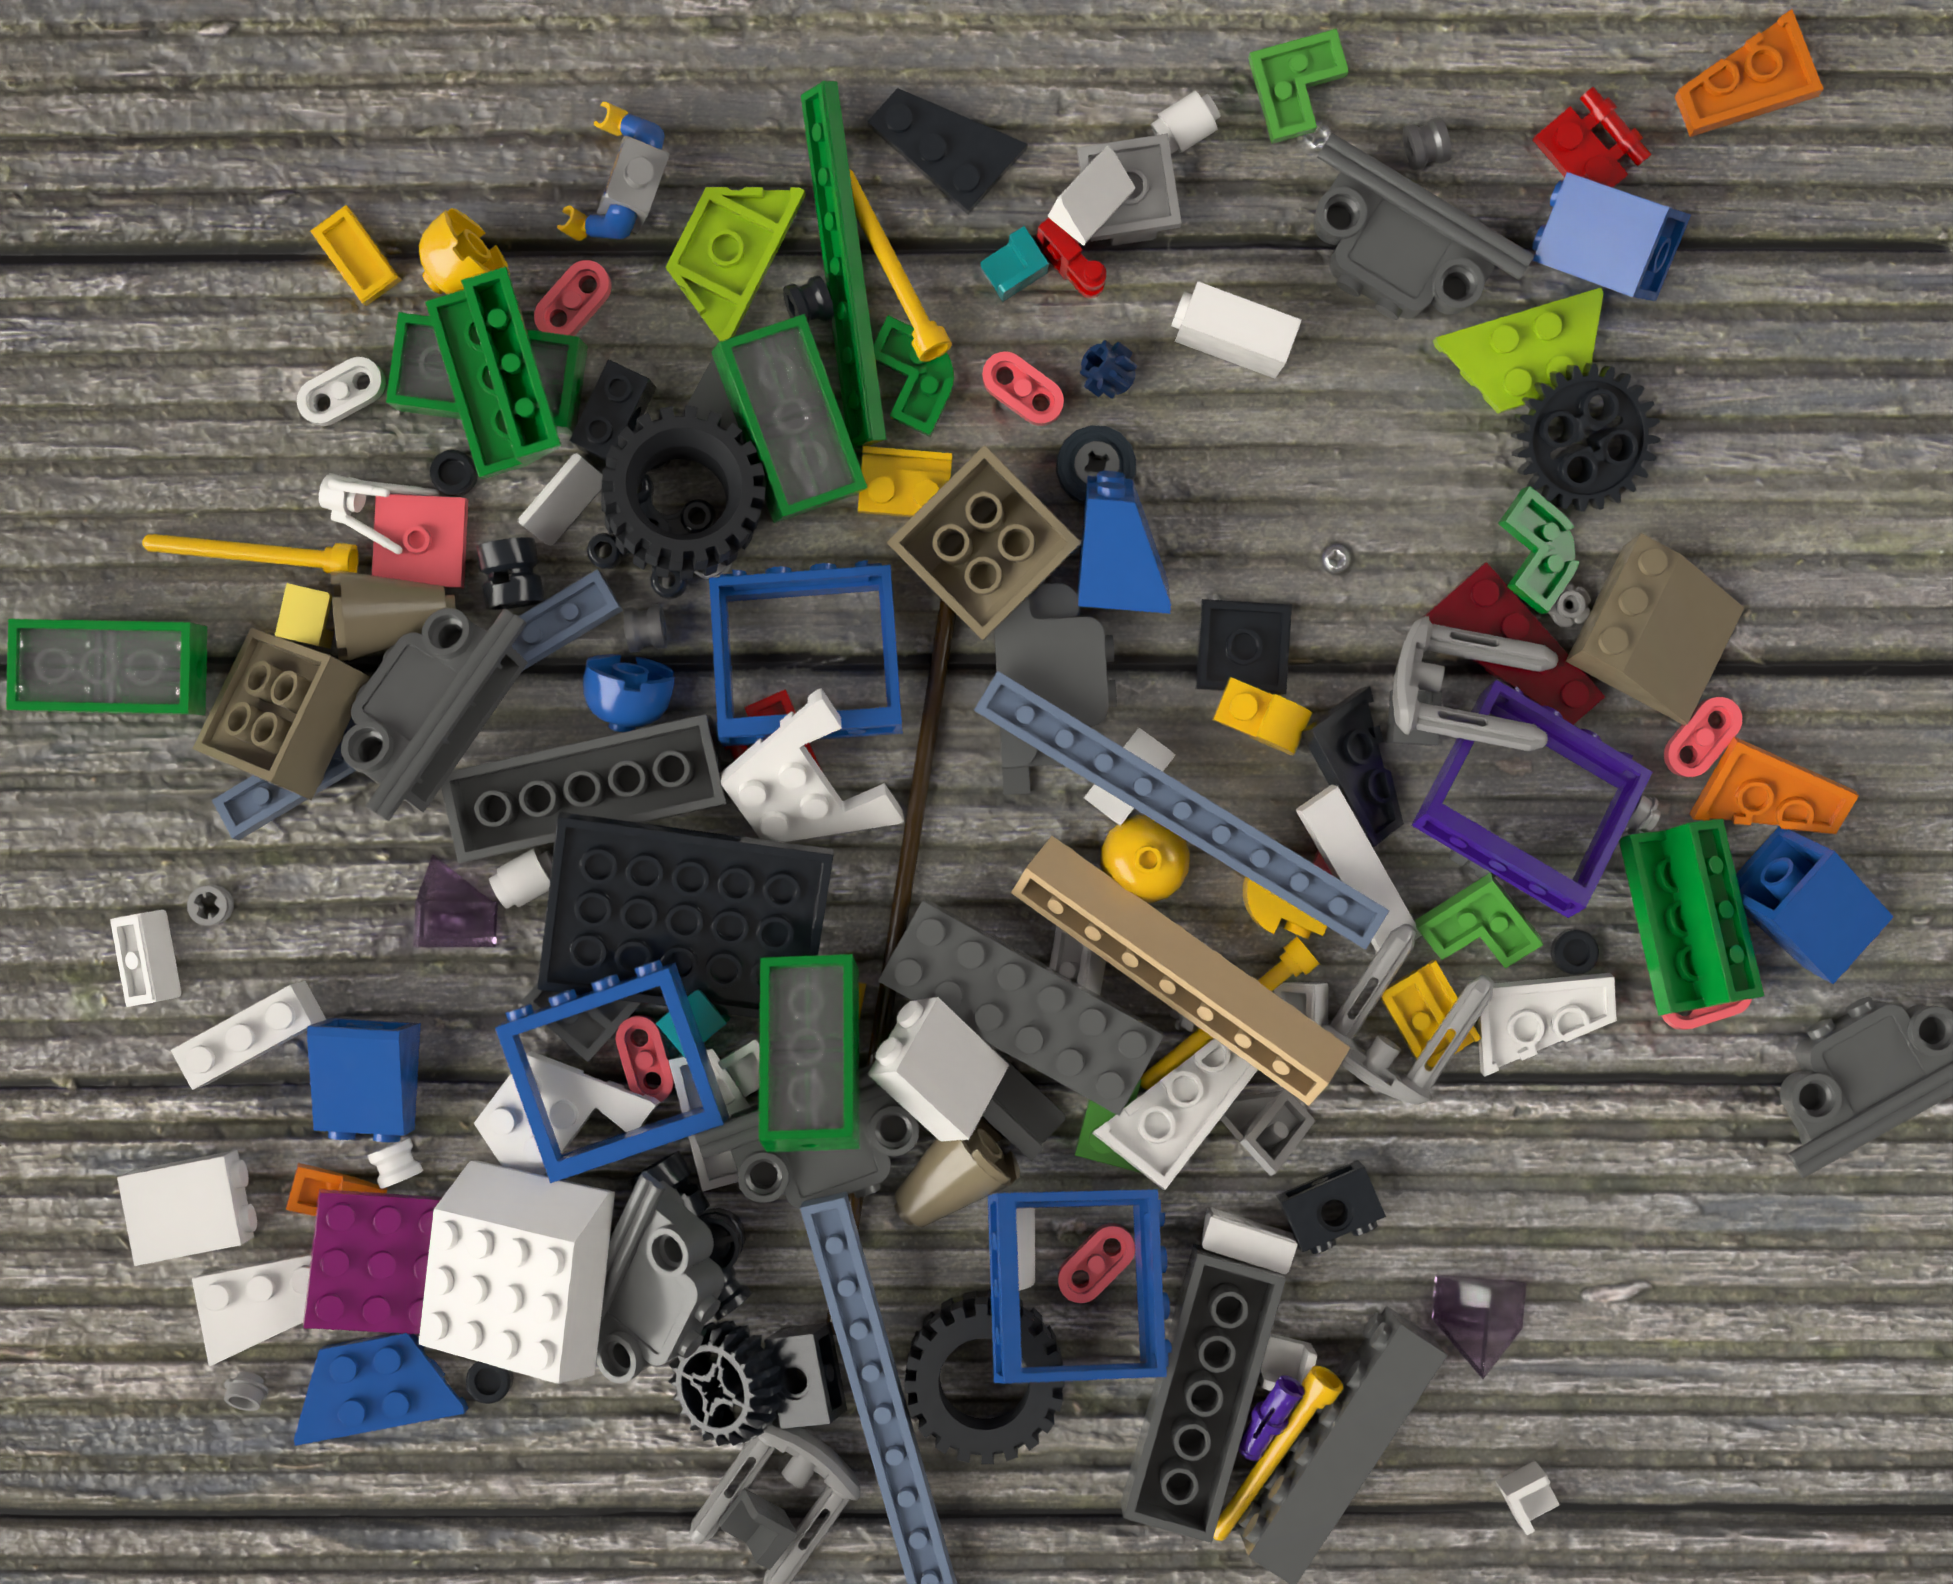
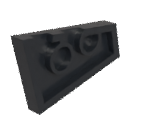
(946, 147)
(1350, 758)

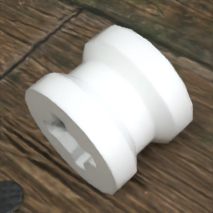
(395, 1163)

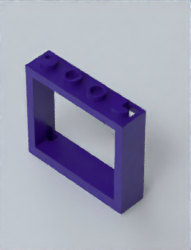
(1505, 859)

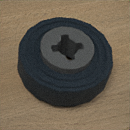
(1078, 453)

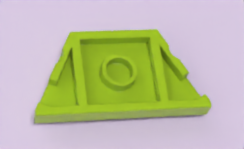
(730, 250)
(1524, 347)

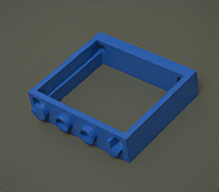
(783, 583)
(606, 990)
(1004, 1278)

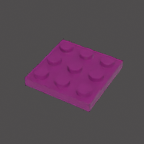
(369, 1261)

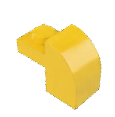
(1262, 716)
(1268, 909)

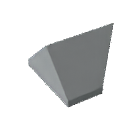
(1268, 1126)

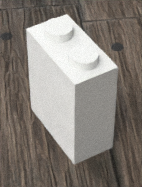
(1235, 329)
(938, 1069)
(187, 1207)

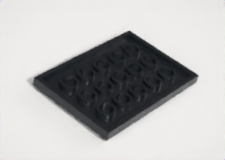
(680, 897)

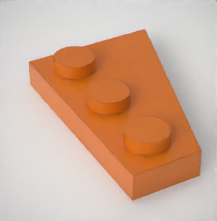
(1756, 79)
(1770, 790)

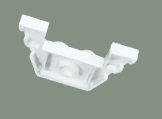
(788, 794)
(569, 1102)

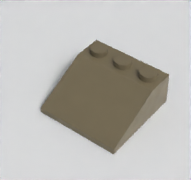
(984, 542)
(1656, 629)
(281, 712)

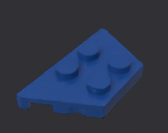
(374, 1387)

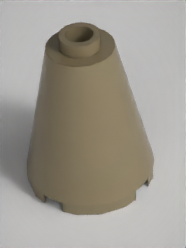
(379, 610)
(955, 1176)

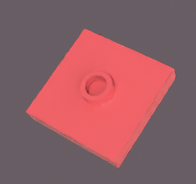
(431, 536)

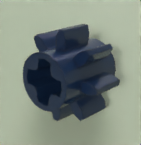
(1108, 369)

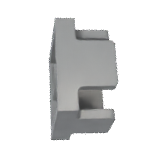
(1155, 199)

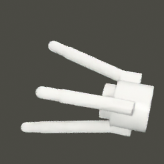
(349, 495)

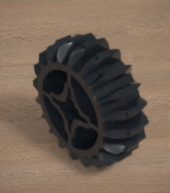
(738, 1377)

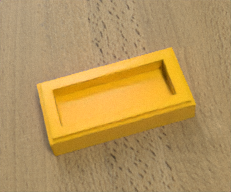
(356, 255)

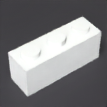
(248, 1035)

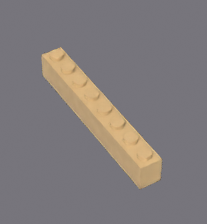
(1181, 970)

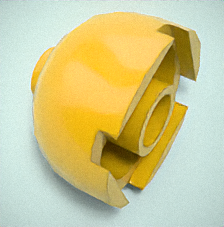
(454, 251)
(1145, 858)

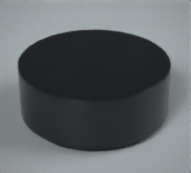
(453, 473)
(1574, 951)
(488, 1382)

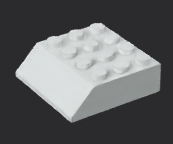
(518, 1272)

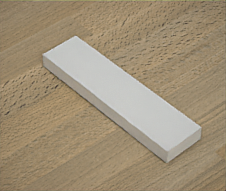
(1353, 857)

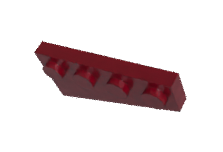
(1489, 607)

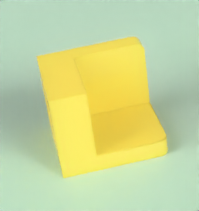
(305, 616)

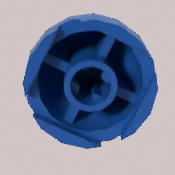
(627, 692)

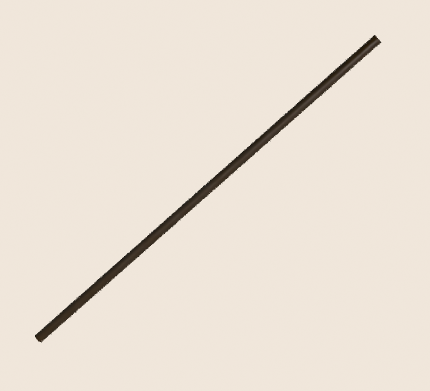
(911, 838)

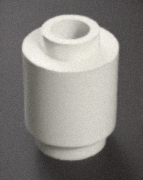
(1187, 121)
(523, 878)

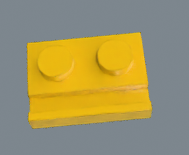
(901, 479)
(1418, 1008)

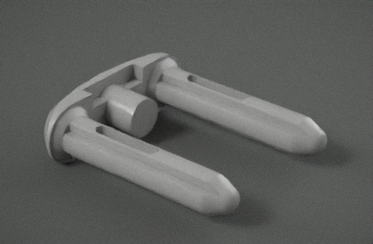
(1414, 675)
(1374, 1065)
(808, 1457)

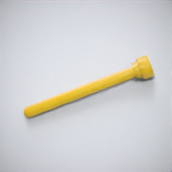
(929, 339)
(336, 558)
(1294, 961)
(1320, 1389)

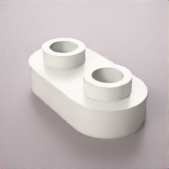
(342, 389)

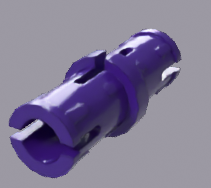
(1282, 1401)

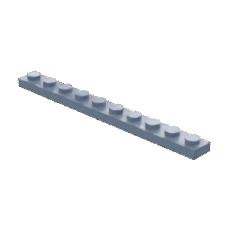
(547, 630)
(1181, 810)
(877, 1389)

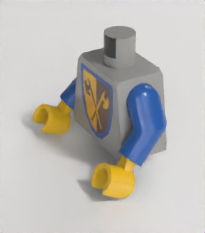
(630, 183)

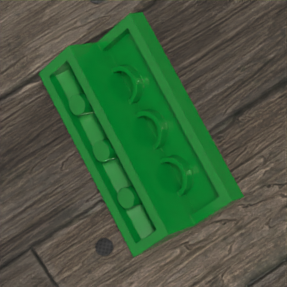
(493, 374)
(1691, 917)

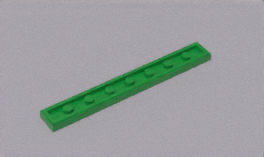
(843, 264)

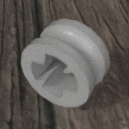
(197, 908)

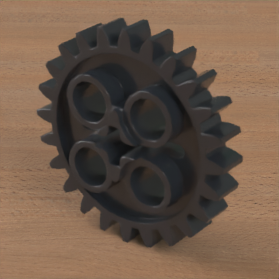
(1570, 401)

